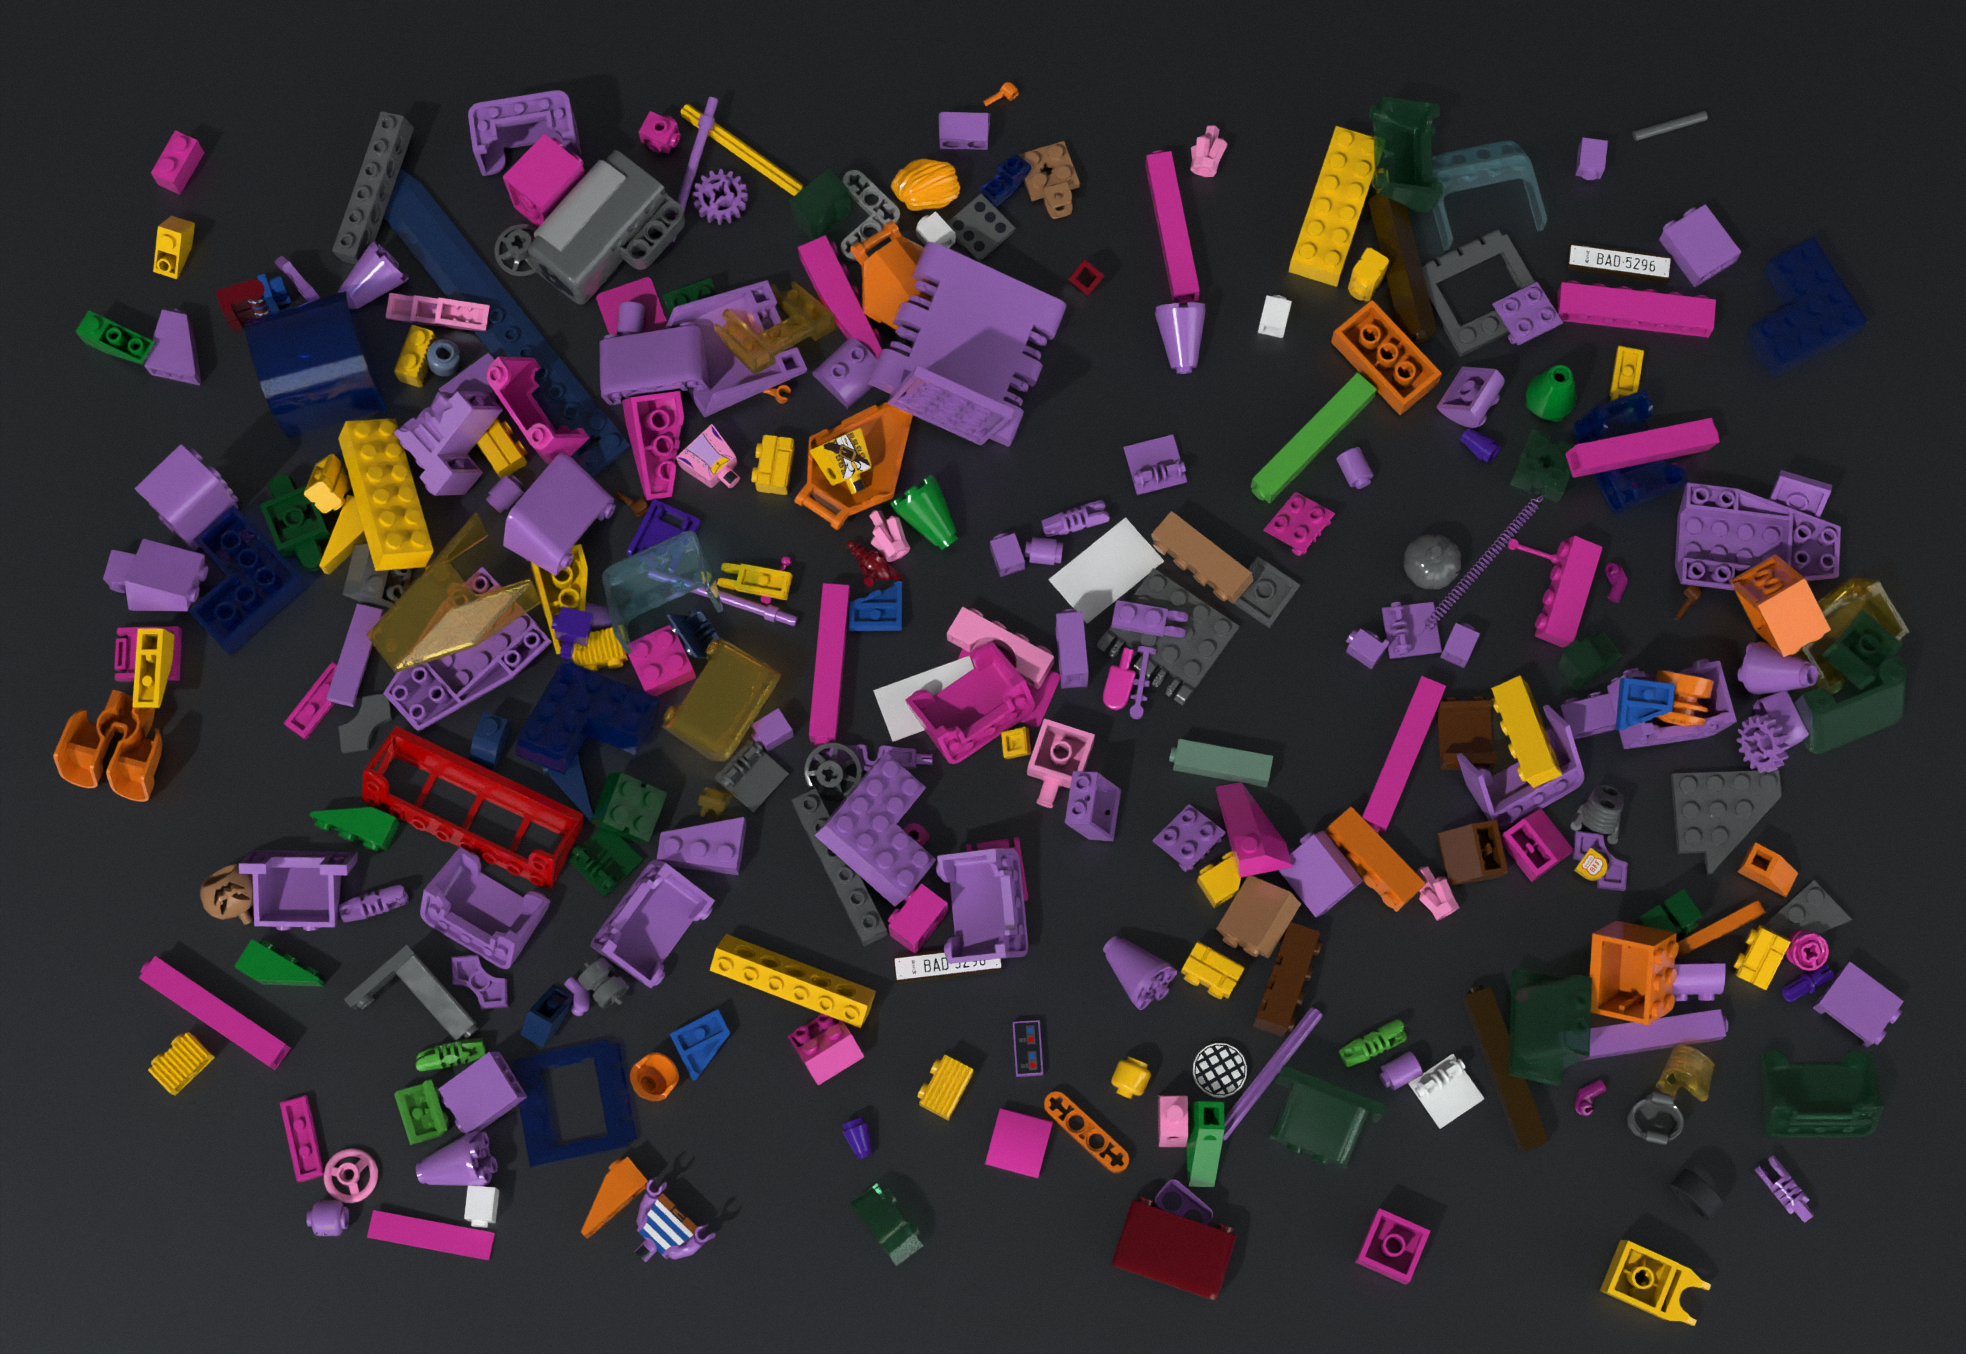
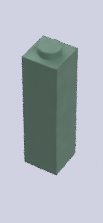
(1221, 762)

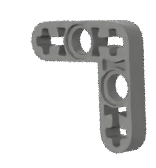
(876, 217)

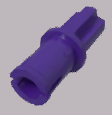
(1807, 983)

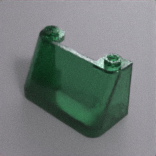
(1404, 152)
(1841, 723)
(1821, 1097)

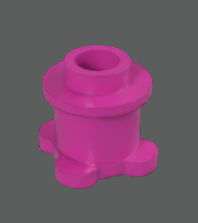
(917, 829)

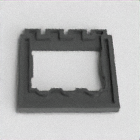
(1487, 327)

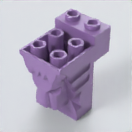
(446, 435)

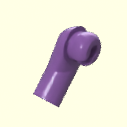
(581, 996)

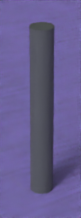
(1670, 125)

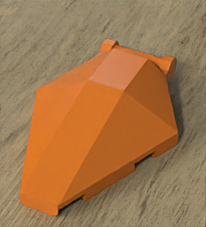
(887, 273)
(885, 437)

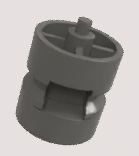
(606, 987)

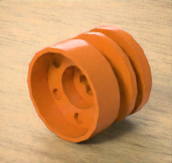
(1686, 694)

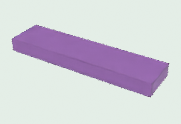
(354, 656)

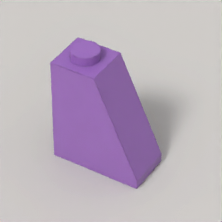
(174, 349)
(472, 378)

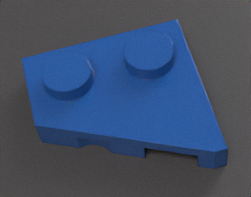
(877, 611)
(1642, 701)
(700, 1041)

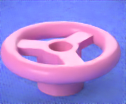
(340, 1173)

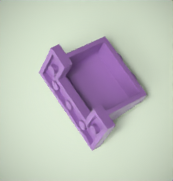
(297, 886)

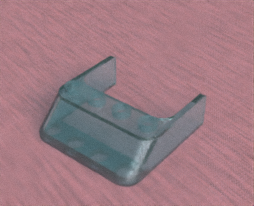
(1482, 167)
(655, 578)

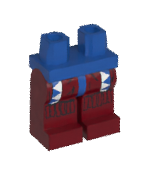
(252, 299)

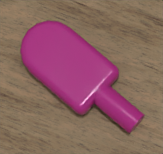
(1119, 682)

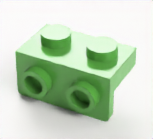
(422, 1112)

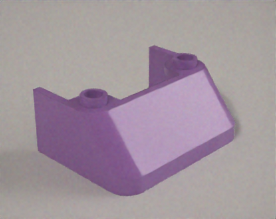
(1508, 797)

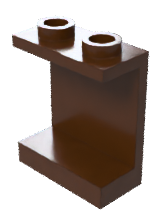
(1466, 730)

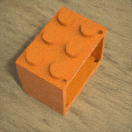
(1780, 605)
(1633, 972)

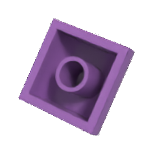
(847, 372)
(1471, 396)
(1698, 978)

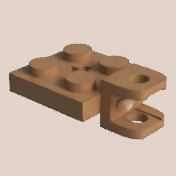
(1054, 187)

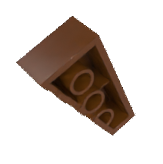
(1286, 980)

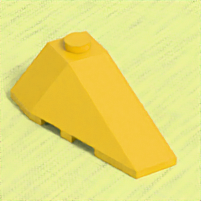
(564, 590)

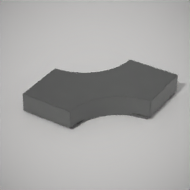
(357, 733)

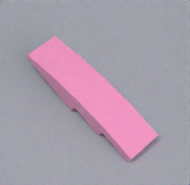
(437, 312)

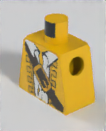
(844, 460)

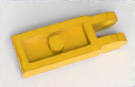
(1626, 372)
(757, 580)

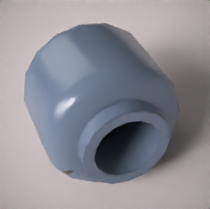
(443, 357)

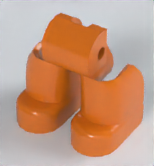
(135, 758)

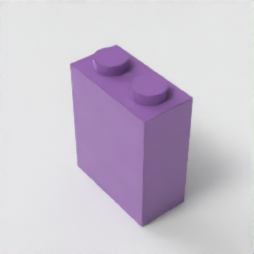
(1699, 245)
(1320, 873)
(482, 1093)

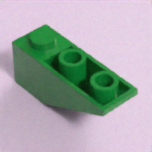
(114, 338)
(365, 824)
(272, 969)
(1204, 1142)

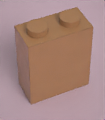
(1258, 917)

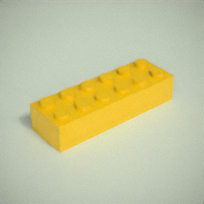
(1335, 207)
(385, 494)

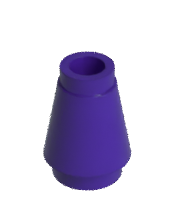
(1481, 445)
(858, 1137)

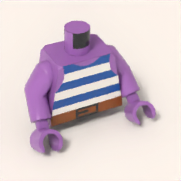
(666, 1227)

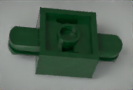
(295, 523)

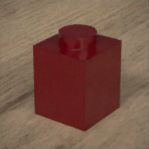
(1085, 277)

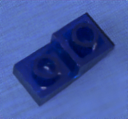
(1009, 177)

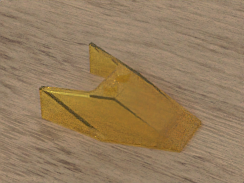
(442, 614)

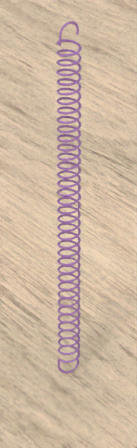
(1426, 627)

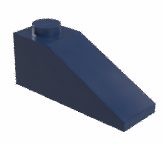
(574, 786)

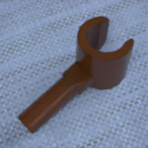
(639, 507)
(1693, 593)

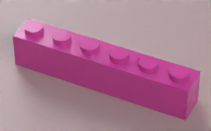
(1636, 309)

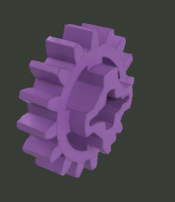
(726, 205)
(1763, 743)

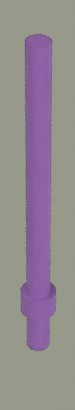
(705, 124)
(769, 612)

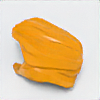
(926, 184)

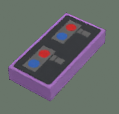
(1027, 1048)

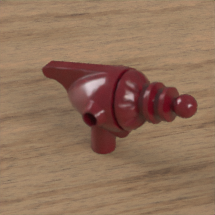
(873, 564)

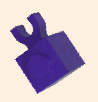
(572, 628)

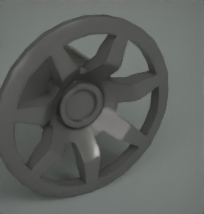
(517, 245)
(832, 771)

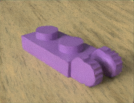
(1147, 619)

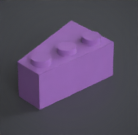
(705, 847)

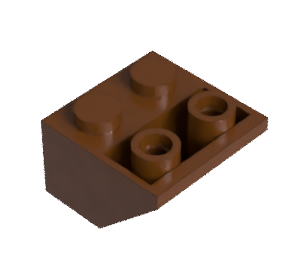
(1472, 853)

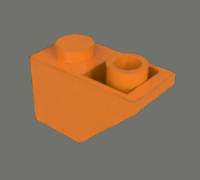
(1768, 869)

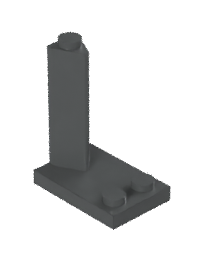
(423, 985)

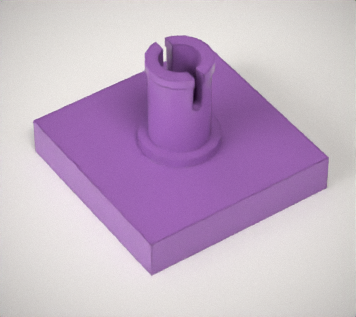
(1800, 493)

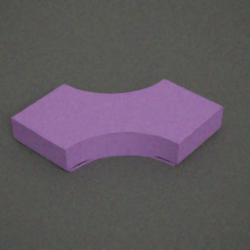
(296, 279)
(1616, 873)
(490, 991)

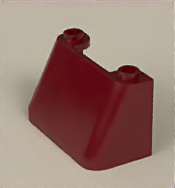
(1174, 1249)

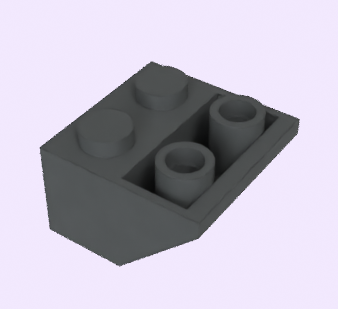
(373, 586)

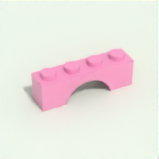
(973, 630)

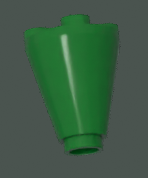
(1552, 393)
(927, 512)

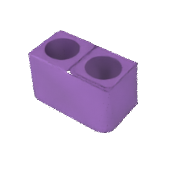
(964, 130)
(1784, 711)
(1186, 1197)

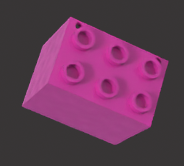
(543, 178)

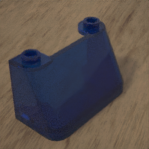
(1636, 484)

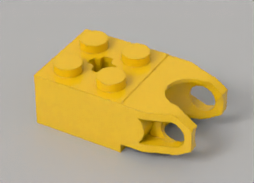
(1661, 1283)

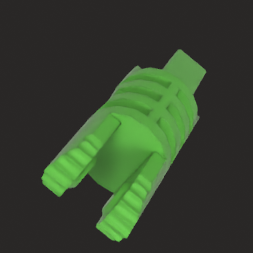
(1375, 1042)
(450, 1054)

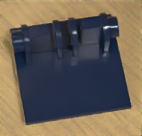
(692, 631)

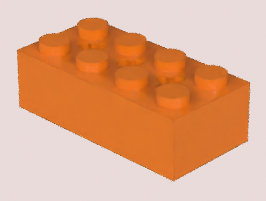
(1371, 356)

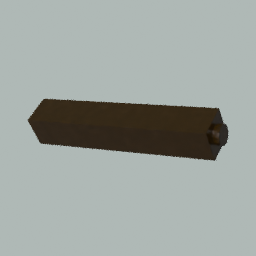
(1404, 269)
(1511, 1091)

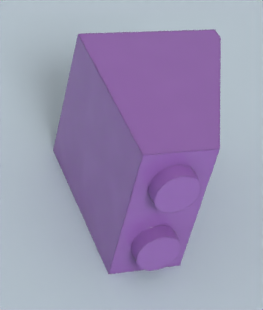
(164, 578)

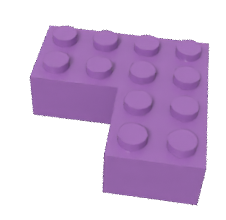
(867, 834)

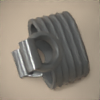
(1601, 812)
(1656, 1118)

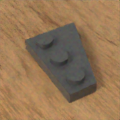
(1810, 911)

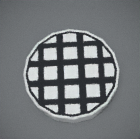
(1219, 1070)

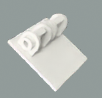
(1446, 1091)

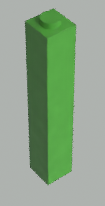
(1313, 438)

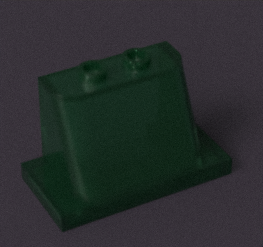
(1548, 1025)
(1321, 1118)

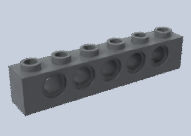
(373, 187)
(843, 878)

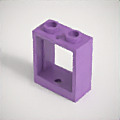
(1071, 649)
(1090, 816)

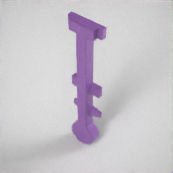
(1136, 710)

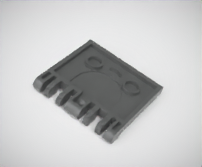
(1182, 657)

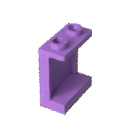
(1860, 1004)

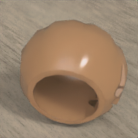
(228, 894)

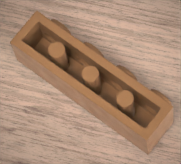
(1202, 558)

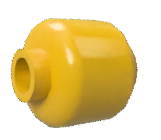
(1131, 1077)

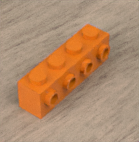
(1374, 859)

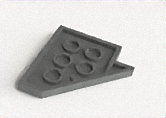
(1719, 810)

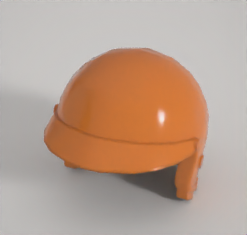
(654, 1076)

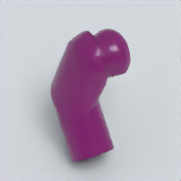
(1618, 581)
(1585, 1097)

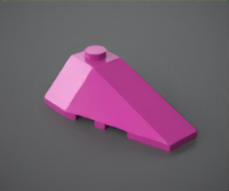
(654, 435)
(1252, 836)

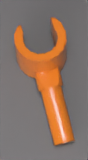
(1007, 90)
(775, 392)

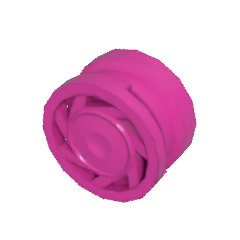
(1807, 950)

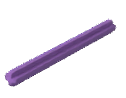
(1270, 1070)

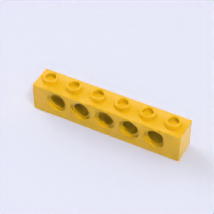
(792, 980)

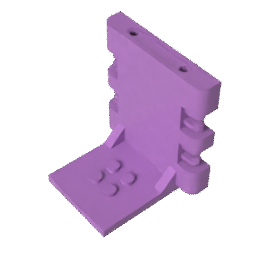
(966, 346)

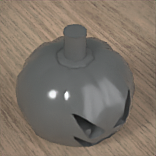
(1432, 561)

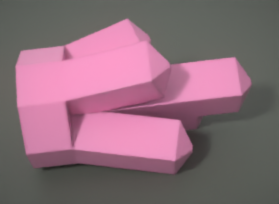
(1207, 152)
(889, 536)
(1436, 894)

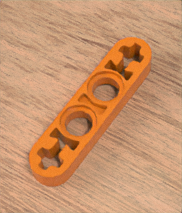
(1719, 929)
(1090, 1128)

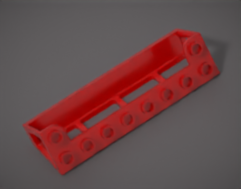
(486, 785)

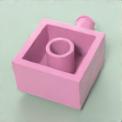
(1056, 756)

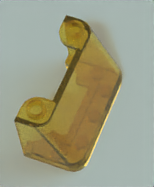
(1839, 609)
(722, 701)

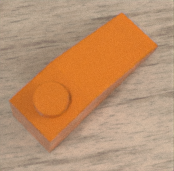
(617, 1191)

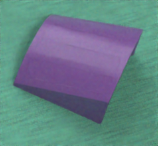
(728, 377)

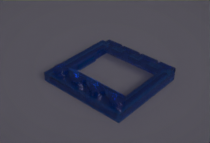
(535, 1113)

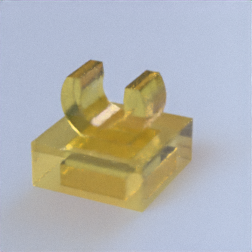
(714, 800)

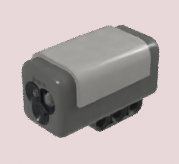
(603, 224)

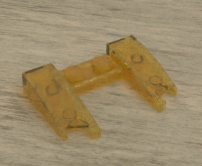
(758, 351)

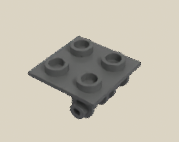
(751, 776)

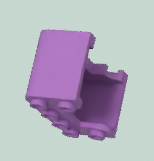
(520, 123)
(187, 494)
(1656, 732)

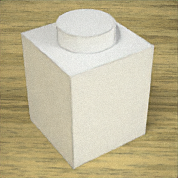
(935, 230)
(1274, 316)
(481, 1205)

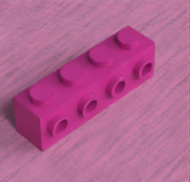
(1567, 591)

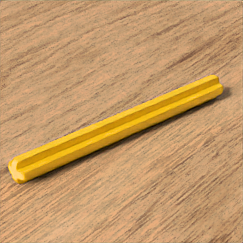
(745, 152)

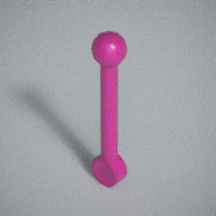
(1513, 545)
(786, 561)

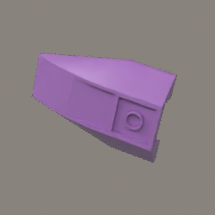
(1733, 530)
(448, 683)

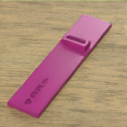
(431, 1235)

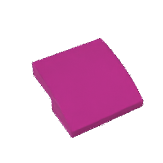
(1019, 1142)

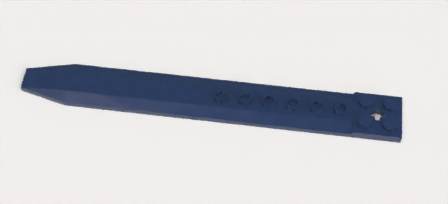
(509, 331)

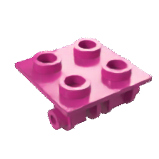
(1299, 523)

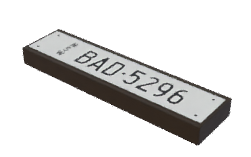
(1619, 263)
(935, 966)

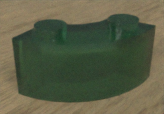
(887, 1224)

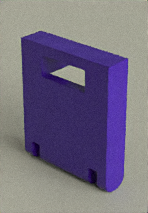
(654, 531)

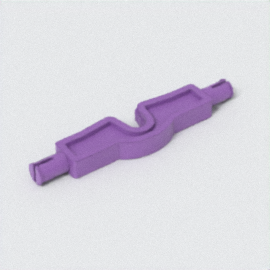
(904, 756)

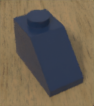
(489, 740)
(547, 1015)

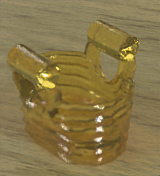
(1691, 1071)

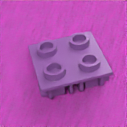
(1527, 314)
(1155, 464)
(1403, 629)
(1189, 837)

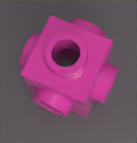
(659, 133)

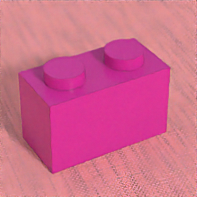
(177, 162)

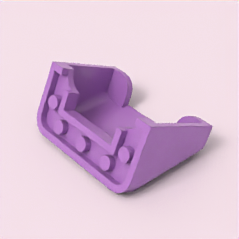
(652, 362)
(556, 514)
(985, 905)
(480, 910)
(651, 921)

